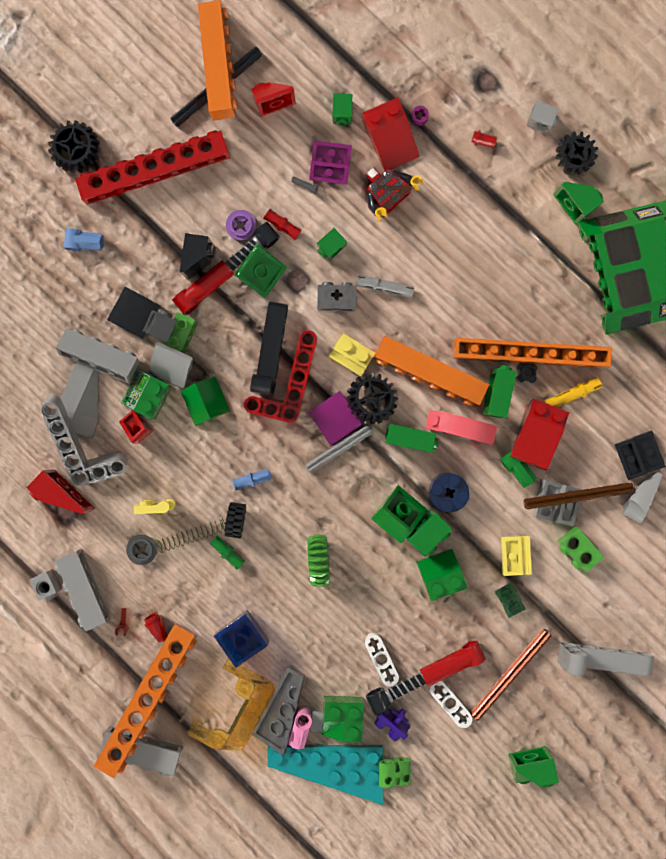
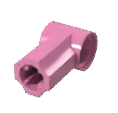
(300, 728)

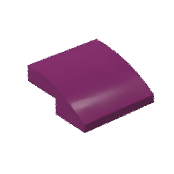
(330, 162)
(335, 418)

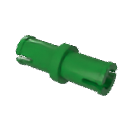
(227, 552)

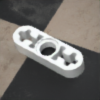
(380, 644)
(455, 717)

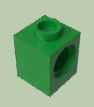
(342, 109)
(331, 244)

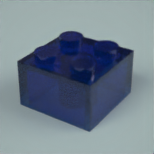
(241, 638)

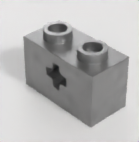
(328, 303)

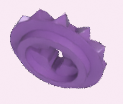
(242, 216)

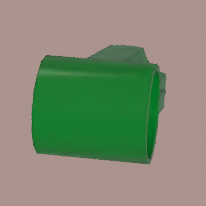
(519, 470)

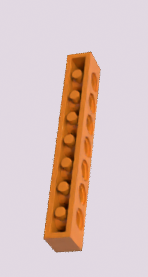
(532, 353)
(107, 761)

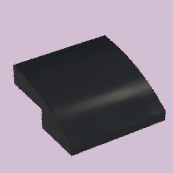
(132, 312)
(640, 455)

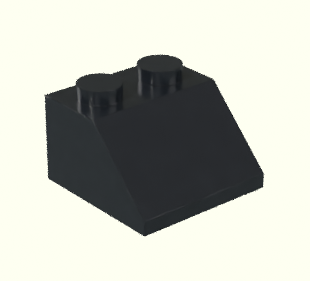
(196, 254)

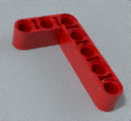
(302, 348)

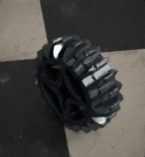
(73, 132)
(375, 413)

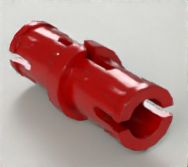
(282, 224)

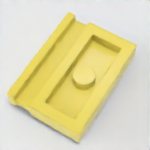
(352, 354)
(516, 555)

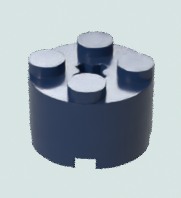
(458, 497)

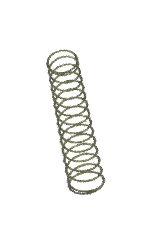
(192, 534)

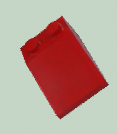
(390, 134)
(539, 434)
(57, 491)

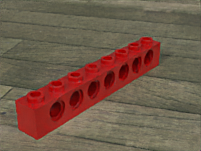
(163, 171)

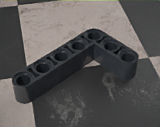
(265, 379)

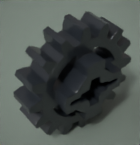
(576, 144)

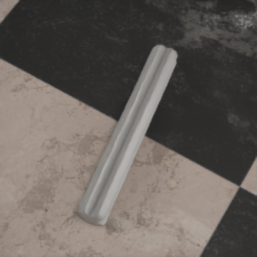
(339, 448)

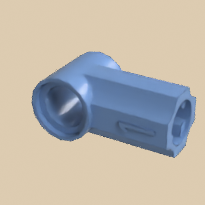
(77, 240)

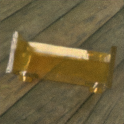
(257, 692)

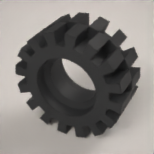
(235, 520)

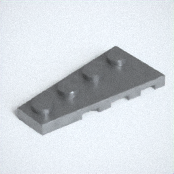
(279, 715)

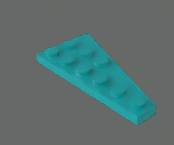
(340, 767)

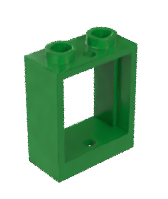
(499, 392)
(411, 438)

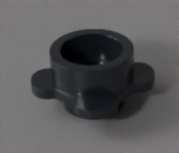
(522, 373)

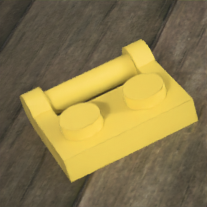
(150, 506)

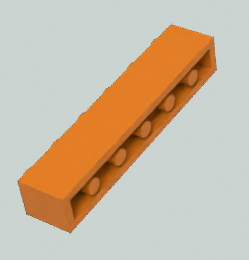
(217, 60)
(431, 371)

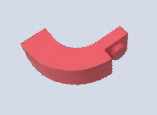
(461, 426)

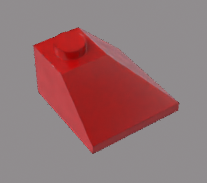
(272, 97)

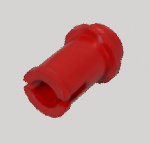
(483, 139)

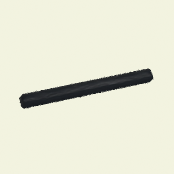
(201, 99)

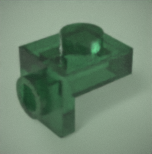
(510, 600)

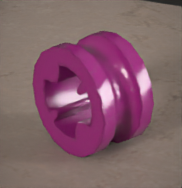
(416, 110)

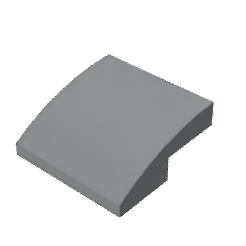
(170, 365)
(560, 513)

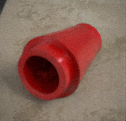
(156, 626)

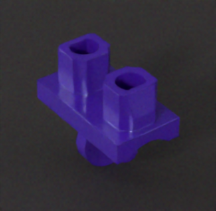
(395, 721)

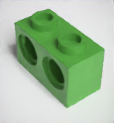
(181, 333)
(582, 546)

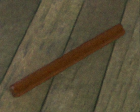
(576, 496)

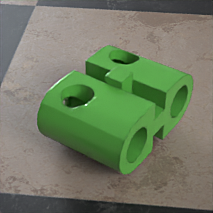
(394, 772)

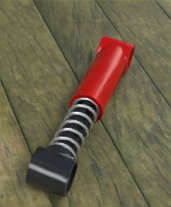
(189, 298)
(468, 656)

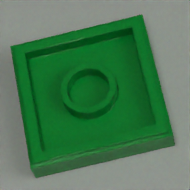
(260, 271)

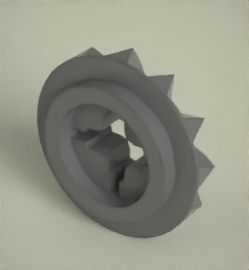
(132, 549)

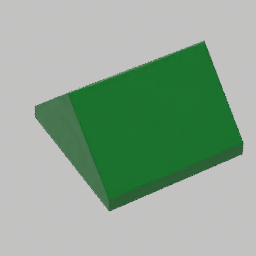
(205, 400)

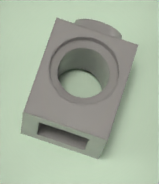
(543, 117)
(37, 584)

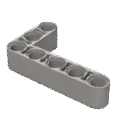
(75, 449)
(578, 657)

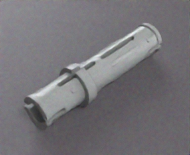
(377, 284)

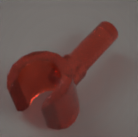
(122, 625)

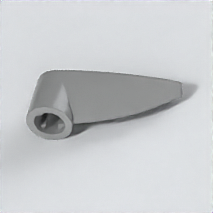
(641, 499)

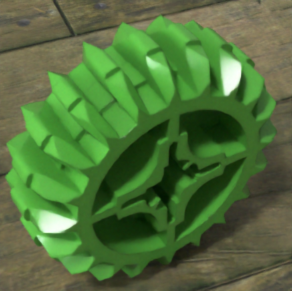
(318, 560)

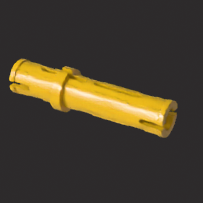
(580, 390)

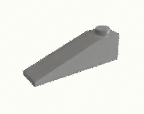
(82, 399)

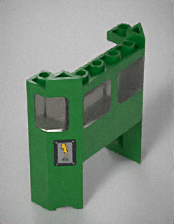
(630, 265)

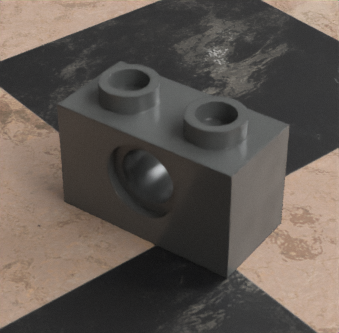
(160, 324)

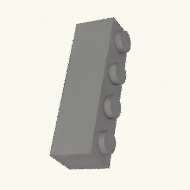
(97, 355)
(82, 590)
(149, 754)

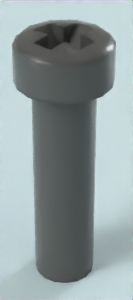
(313, 188)

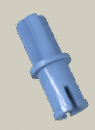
(252, 479)

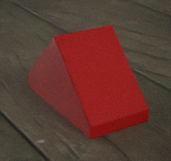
(135, 427)

